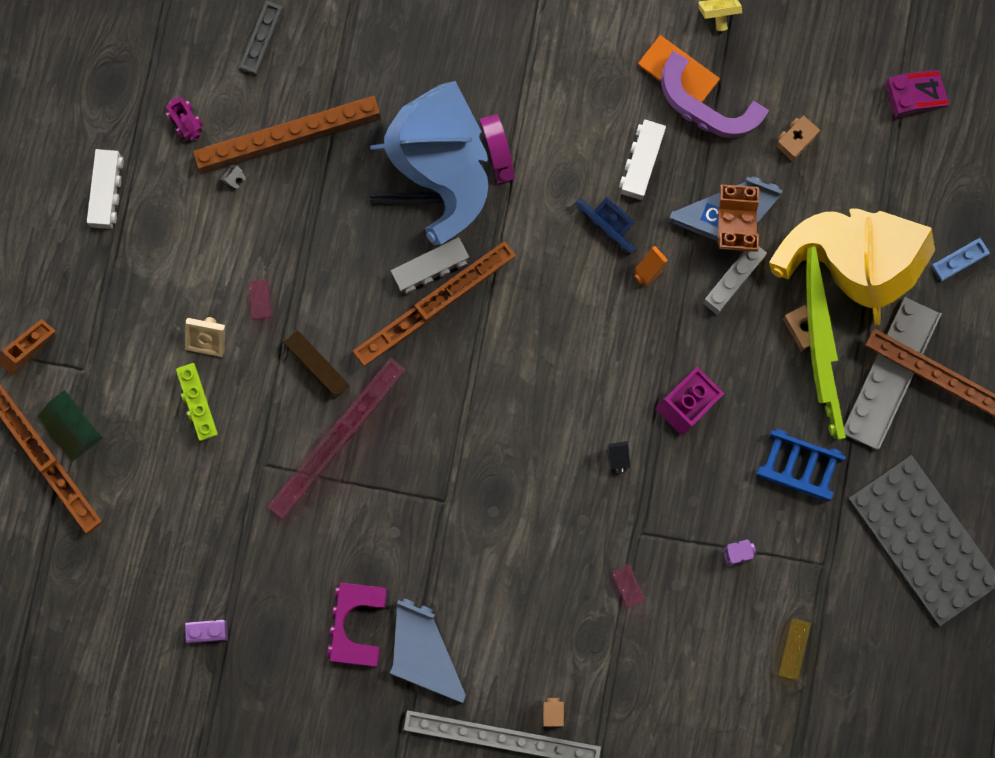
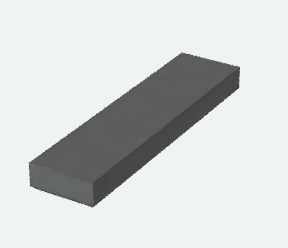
(261, 38)

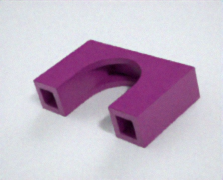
(351, 597)

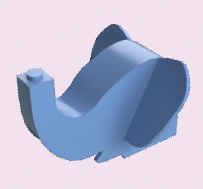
(440, 149)

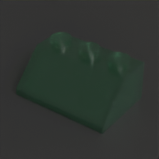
(69, 425)

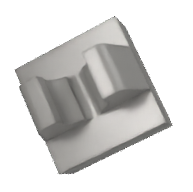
(231, 174)

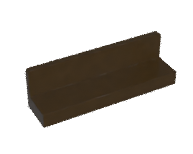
(316, 364)

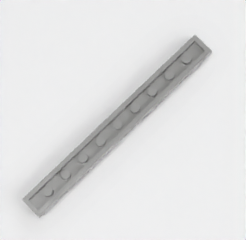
(498, 737)

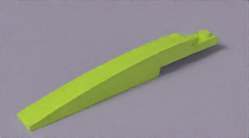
(822, 345)

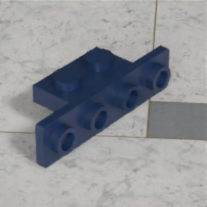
(611, 219)

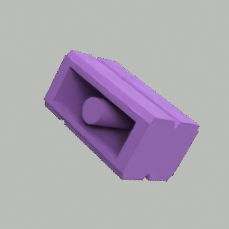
(739, 552)
(206, 631)

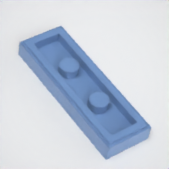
(960, 259)

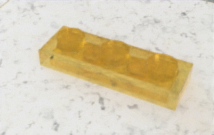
(794, 649)

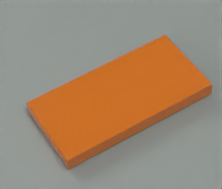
(695, 78)

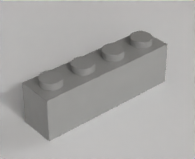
(430, 265)
(733, 280)

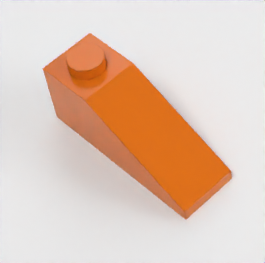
(650, 267)

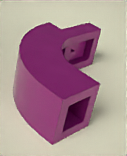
(498, 148)

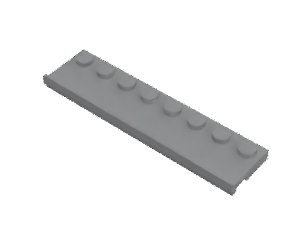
(887, 380)

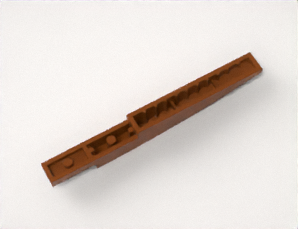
(434, 304)
(47, 463)

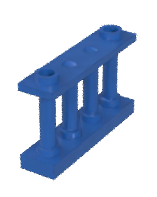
(804, 484)

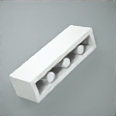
(643, 159)
(104, 189)

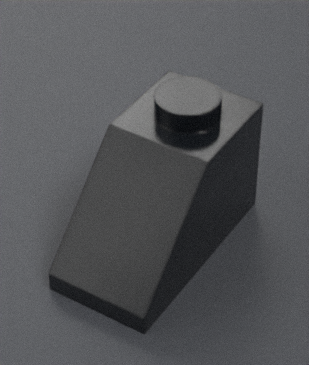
(618, 457)

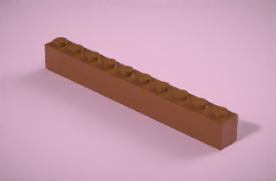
(287, 135)

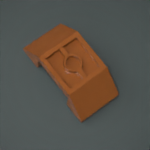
(738, 218)

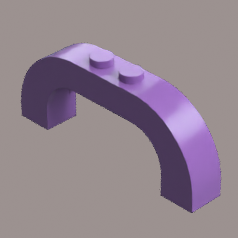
(700, 113)

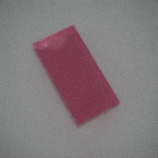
(260, 299)
(628, 586)

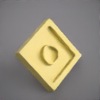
(719, 10)

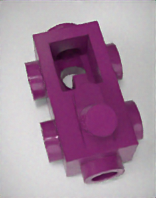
(187, 124)

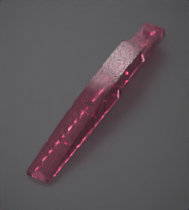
(337, 438)

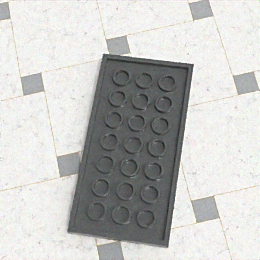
(925, 540)

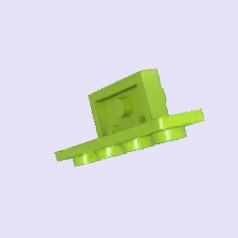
(195, 398)

